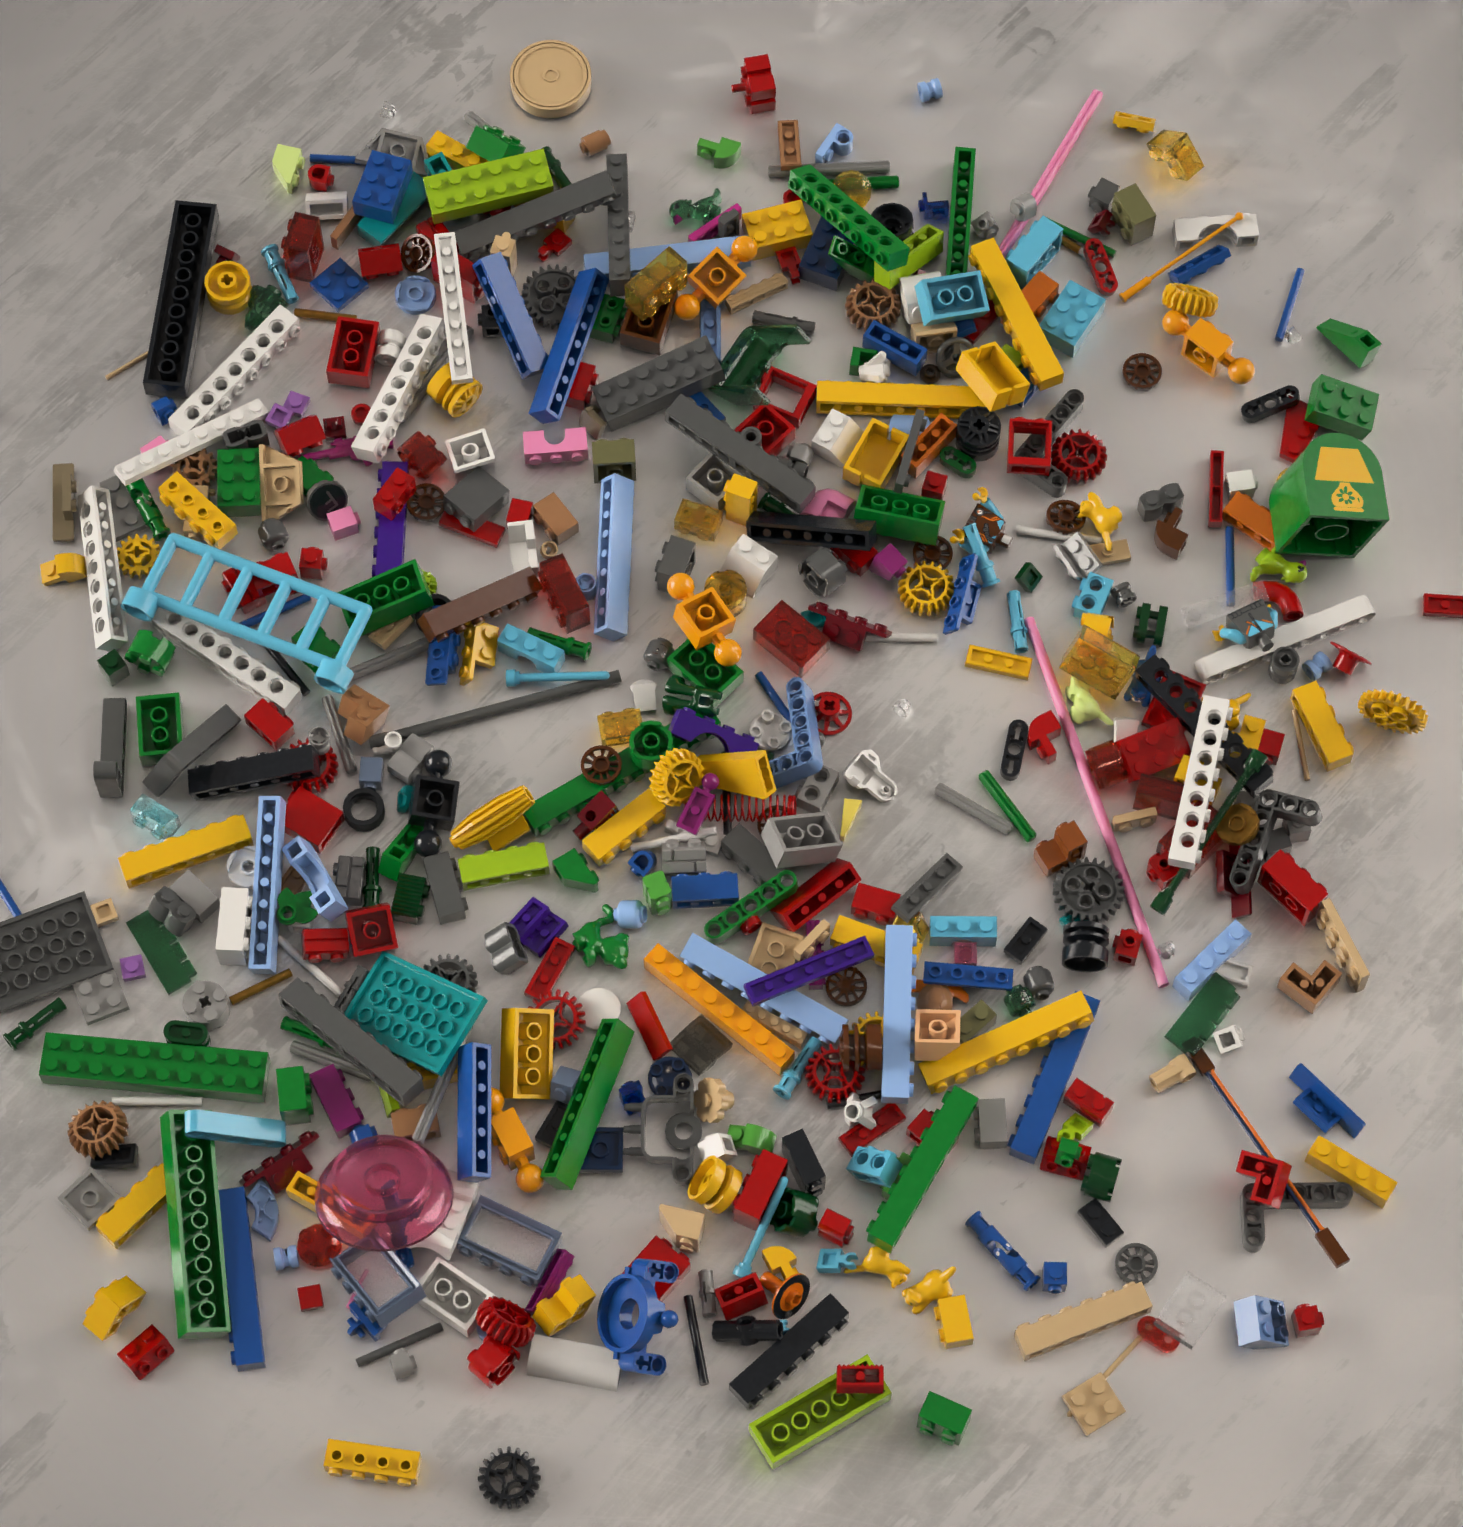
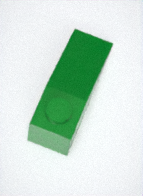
(399, 853)

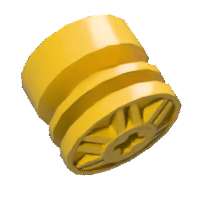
(454, 398)

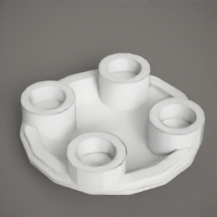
(770, 730)
(599, 1005)

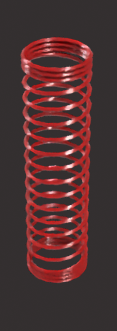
(791, 808)

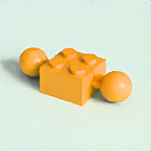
(715, 277)
(1208, 347)
(704, 618)
(514, 1144)

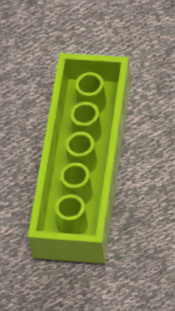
(488, 186)
(812, 1418)

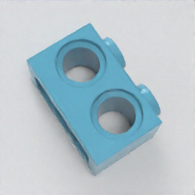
(1096, 599)
(874, 1166)

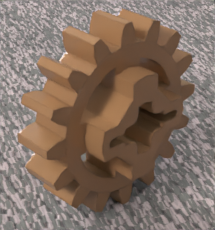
(200, 461)

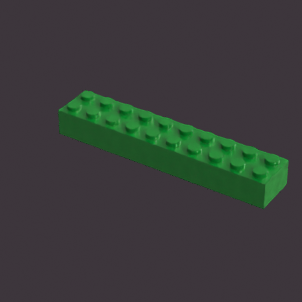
(154, 1067)
(194, 1231)

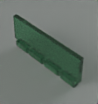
(161, 955)
(1203, 1009)

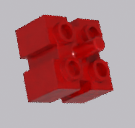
(758, 84)

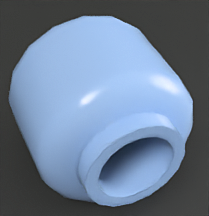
(630, 914)

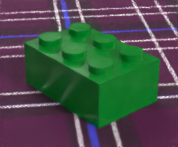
(1341, 407)
(238, 482)
(702, 669)
(158, 725)

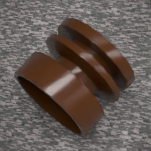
(861, 1047)

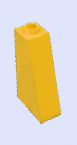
(741, 772)

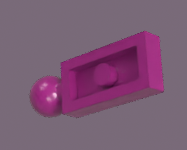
(698, 805)

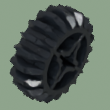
(499, 1475)

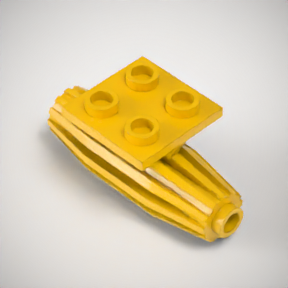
(496, 821)

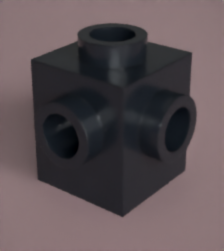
(488, 322)

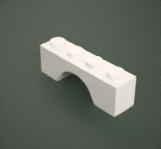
(1191, 230)

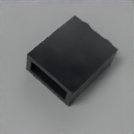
(803, 1163)

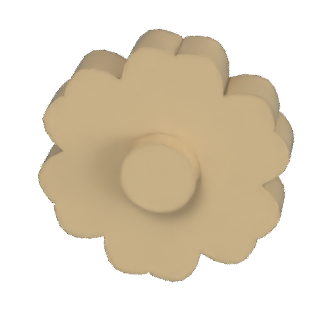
(712, 1100)

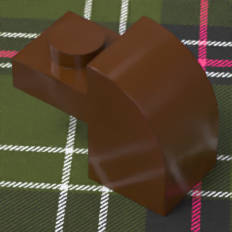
(1169, 538)

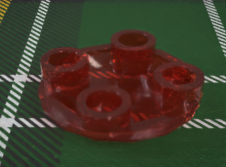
(317, 1246)

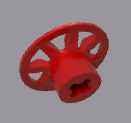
(1347, 660)
(829, 711)

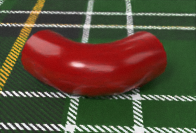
(1286, 600)

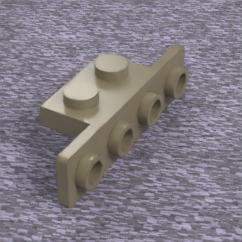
(63, 502)

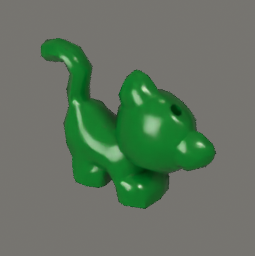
(612, 949)

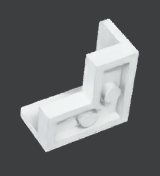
(522, 546)

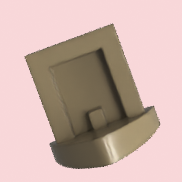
(592, 421)

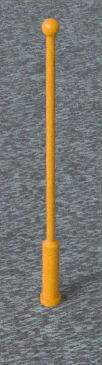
(1147, 280)

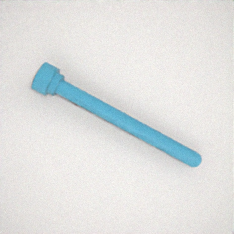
(514, 678)
(744, 1267)

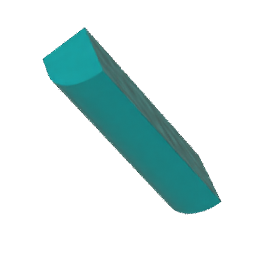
(378, 232)

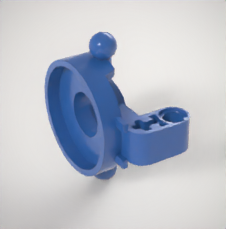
(616, 1312)

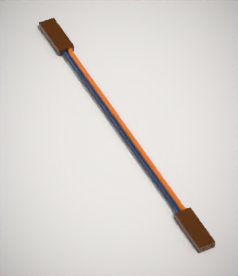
(1324, 1236)

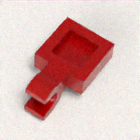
(555, 243)
(789, 261)

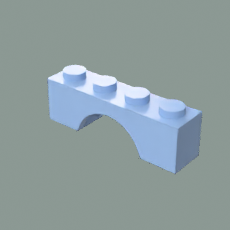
(308, 864)
(1221, 949)

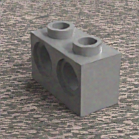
(821, 790)

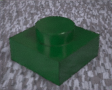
(1028, 577)

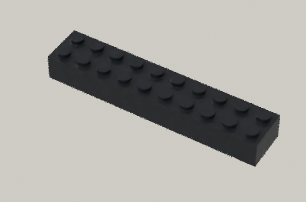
(180, 299)

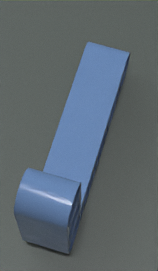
(807, 756)

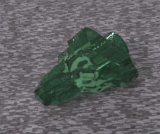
(262, 304)

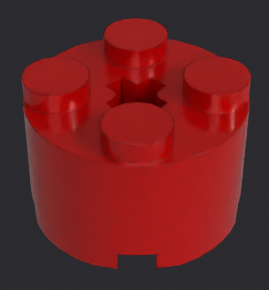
(492, 1361)

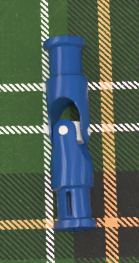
(1004, 1253)

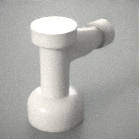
(392, 744)

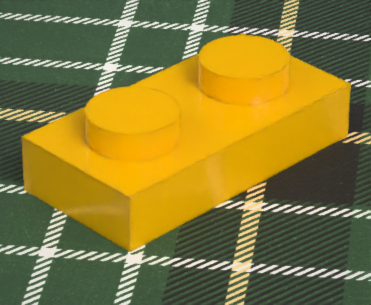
(1127, 120)

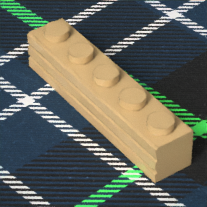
(756, 293)
(776, 1025)

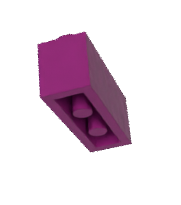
(336, 1099)

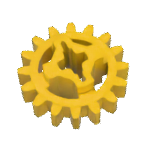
(135, 547)

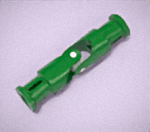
(148, 509)

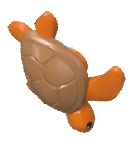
(938, 996)

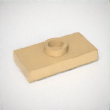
(1118, 554)

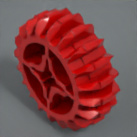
(1081, 445)
(326, 776)
(560, 1010)
(823, 1087)
(505, 1322)

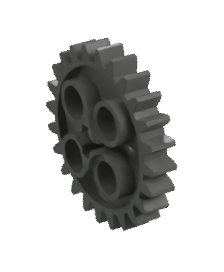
(550, 280)
(1104, 882)

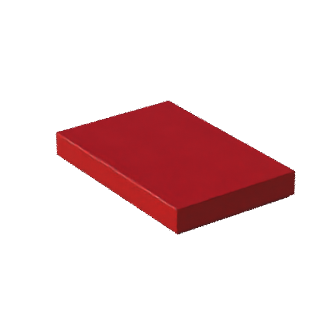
(1159, 714)

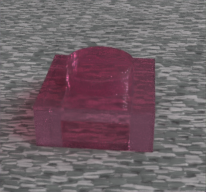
(965, 953)

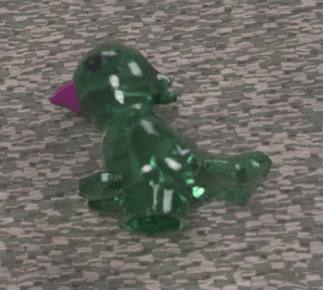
(702, 210)

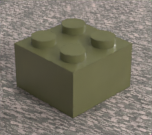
(1133, 214)
(614, 457)

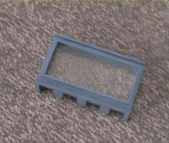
(509, 1241)
(378, 1282)

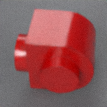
(320, 177)

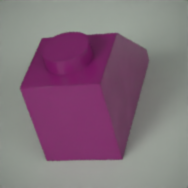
(888, 563)

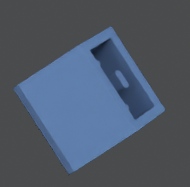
(1261, 1323)

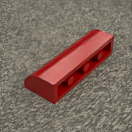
(816, 894)

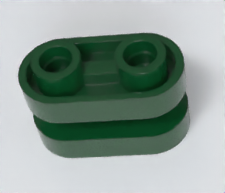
(1144, 614)
(186, 1033)

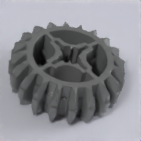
(461, 971)

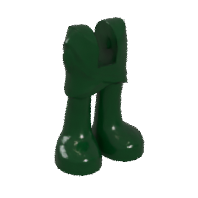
(699, 703)

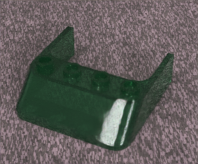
(750, 358)

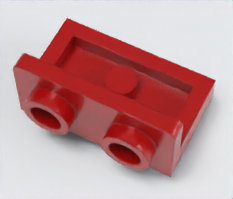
(1078, 1168)
(146, 1352)

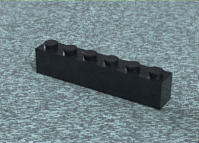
(812, 530)
(253, 772)
(786, 1354)

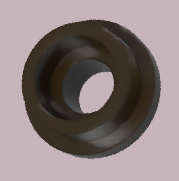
(930, 379)

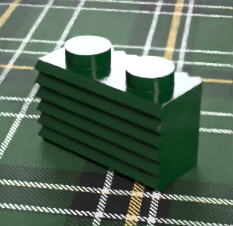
(409, 898)

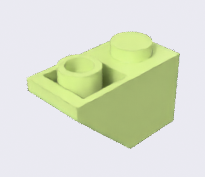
(287, 164)

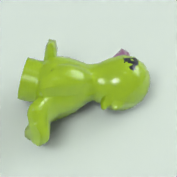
(1273, 564)

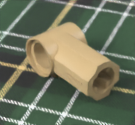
(1176, 1071)

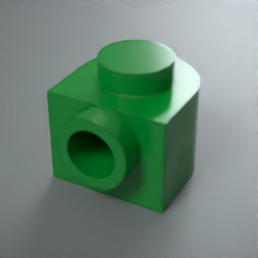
(1067, 1152)

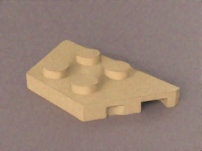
(279, 483)

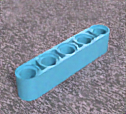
(235, 1128)

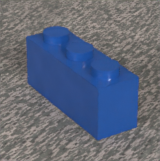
(898, 348)
(704, 890)

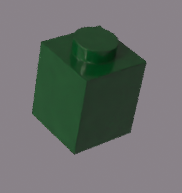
(113, 667)

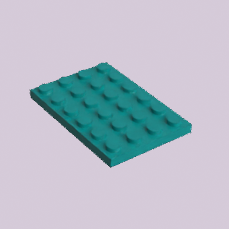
(415, 1012)

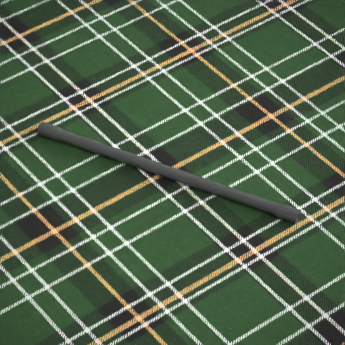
(378, 739)

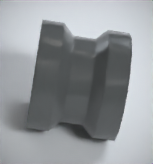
(1123, 594)

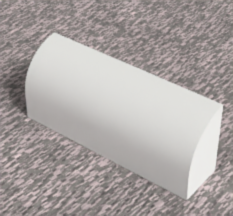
(573, 1363)

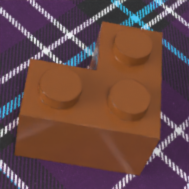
(1064, 847)

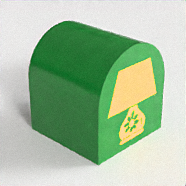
(1329, 499)

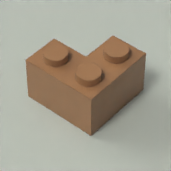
(364, 714)
(1309, 989)

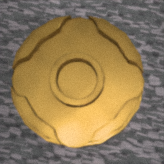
(1238, 825)

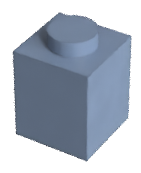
(371, 773)
(564, 1084)

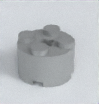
(205, 994)

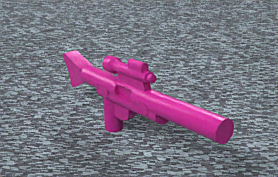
(341, 449)

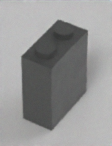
(475, 499)

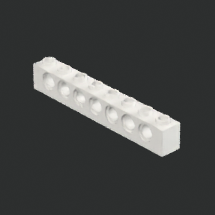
(236, 363)
(399, 389)
(102, 568)
(229, 667)
(1211, 708)

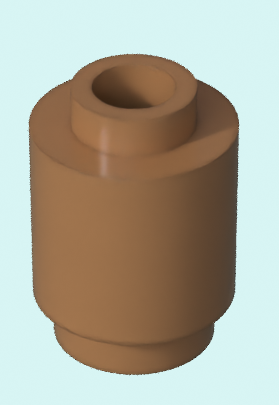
(595, 142)

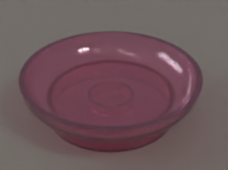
(383, 1194)

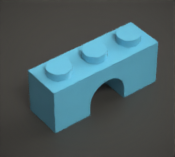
(518, 643)
(947, 929)

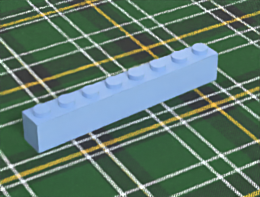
(693, 252)
(614, 557)
(267, 884)
(736, 973)
(897, 1014)

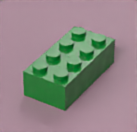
(901, 515)
(391, 595)

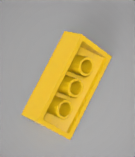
(526, 1053)

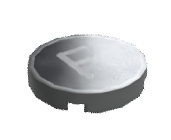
(325, 498)

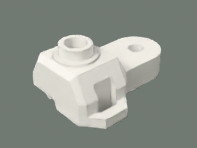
(867, 775)

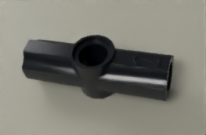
(747, 1330)

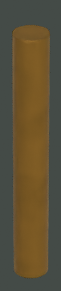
(320, 314)
(260, 986)

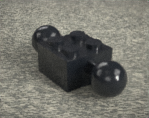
(433, 803)

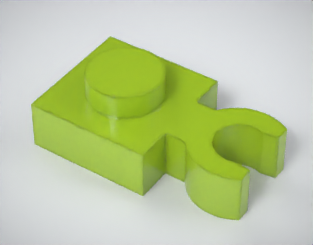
(1075, 1127)

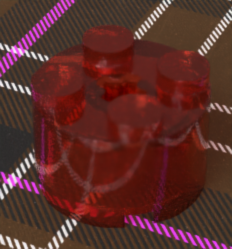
(421, 455)
(1107, 764)

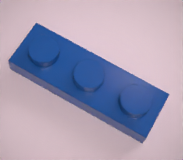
(1199, 264)

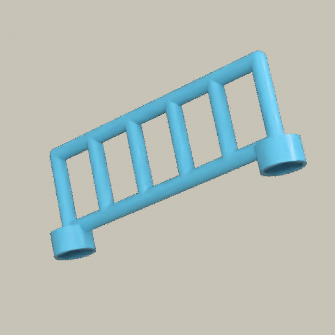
(331, 674)

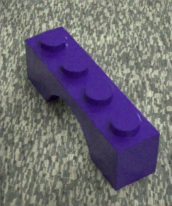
(687, 726)

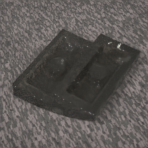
(700, 1045)

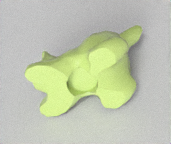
(1084, 705)

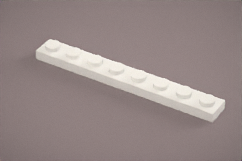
(453, 308)
(188, 443)

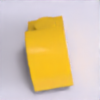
(64, 567)
(780, 1260)

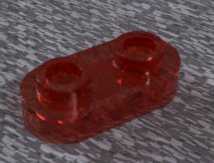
(1155, 1336)

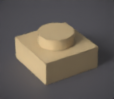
(104, 912)

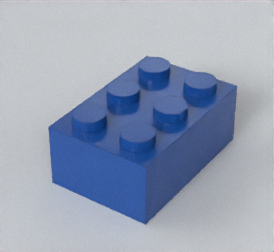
(382, 187)

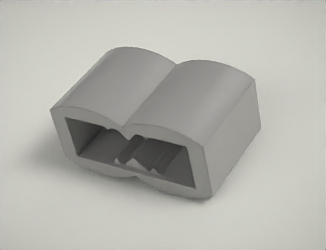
(409, 759)

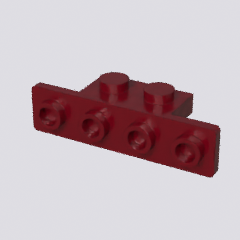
(847, 629)
(1224, 862)
(283, 1167)

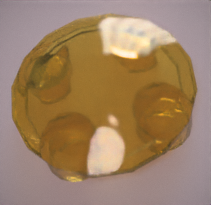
(855, 186)

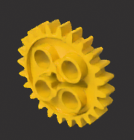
(1392, 711)

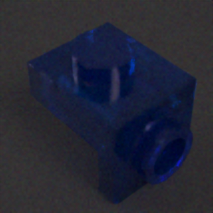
(933, 210)
(631, 1093)

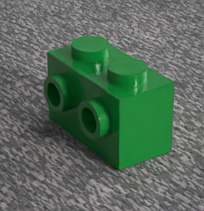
(608, 319)

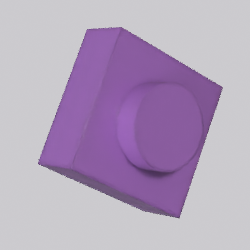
(297, 403)
(279, 416)
(132, 968)

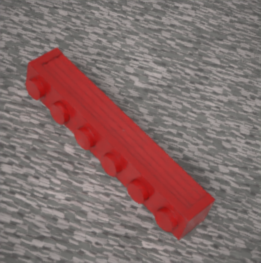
(1215, 489)

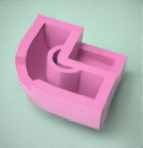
(830, 504)

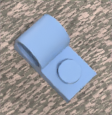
(832, 144)

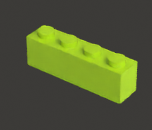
(924, 247)
(503, 866)

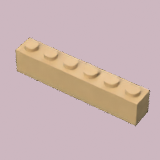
(1083, 1320)

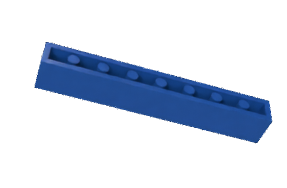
(569, 346)
(1048, 1091)
(241, 1281)

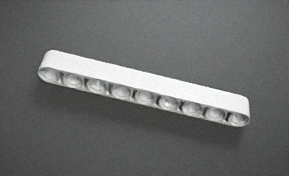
(1294, 635)

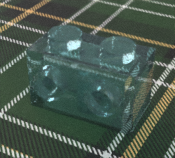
(154, 817)

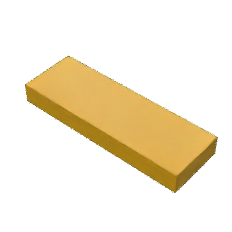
(998, 662)

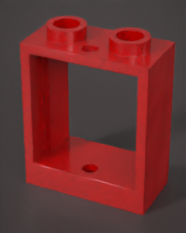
(794, 383)
(1029, 465)

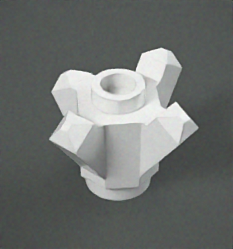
(876, 369)
(860, 1111)

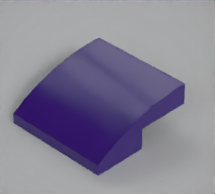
(538, 926)

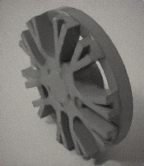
(1136, 1263)

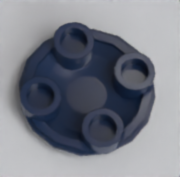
(663, 1073)

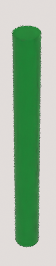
(1083, 239)

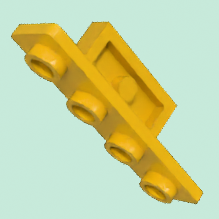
(478, 649)

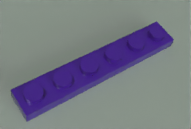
(808, 970)

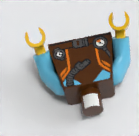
(989, 525)

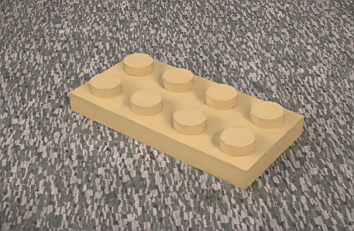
(1343, 946)

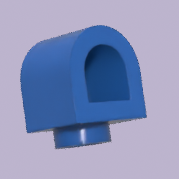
(163, 409)
(642, 862)
(362, 1131)

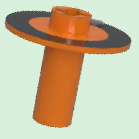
(788, 1294)

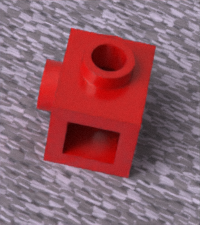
(312, 563)
(1160, 871)
(1127, 946)
(1307, 1320)

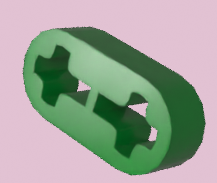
(958, 461)

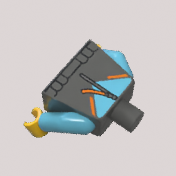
(1250, 626)

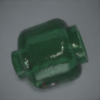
(1019, 1001)

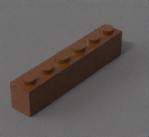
(479, 605)

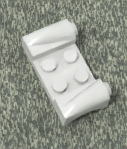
(447, 1235)

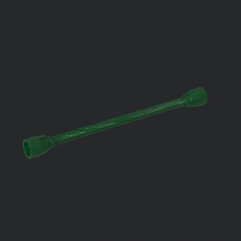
(1253, 764)

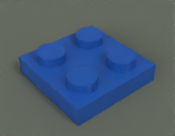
(339, 285)

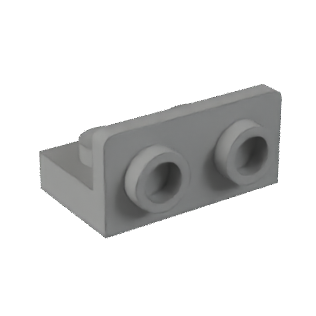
(1077, 557)

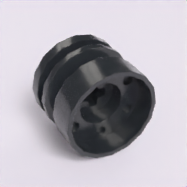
(896, 219)
(977, 443)
(1085, 946)

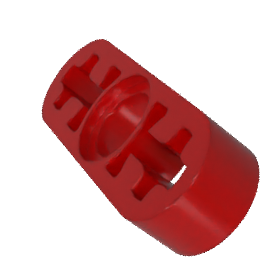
(1099, 276)

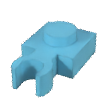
(834, 1259)

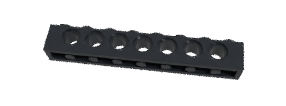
(1156, 668)

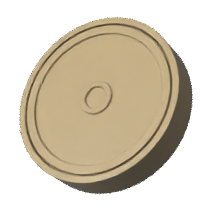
(550, 79)

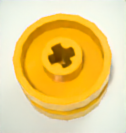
(228, 287)
(715, 1184)

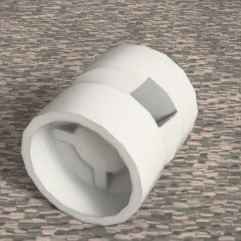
(389, 347)

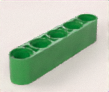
(755, 897)

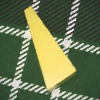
(850, 811)

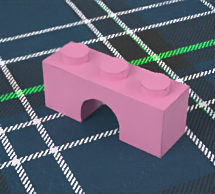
(539, 451)

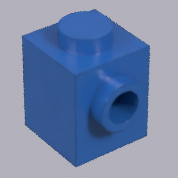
(1054, 1277)

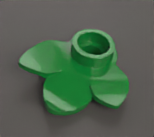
(297, 905)

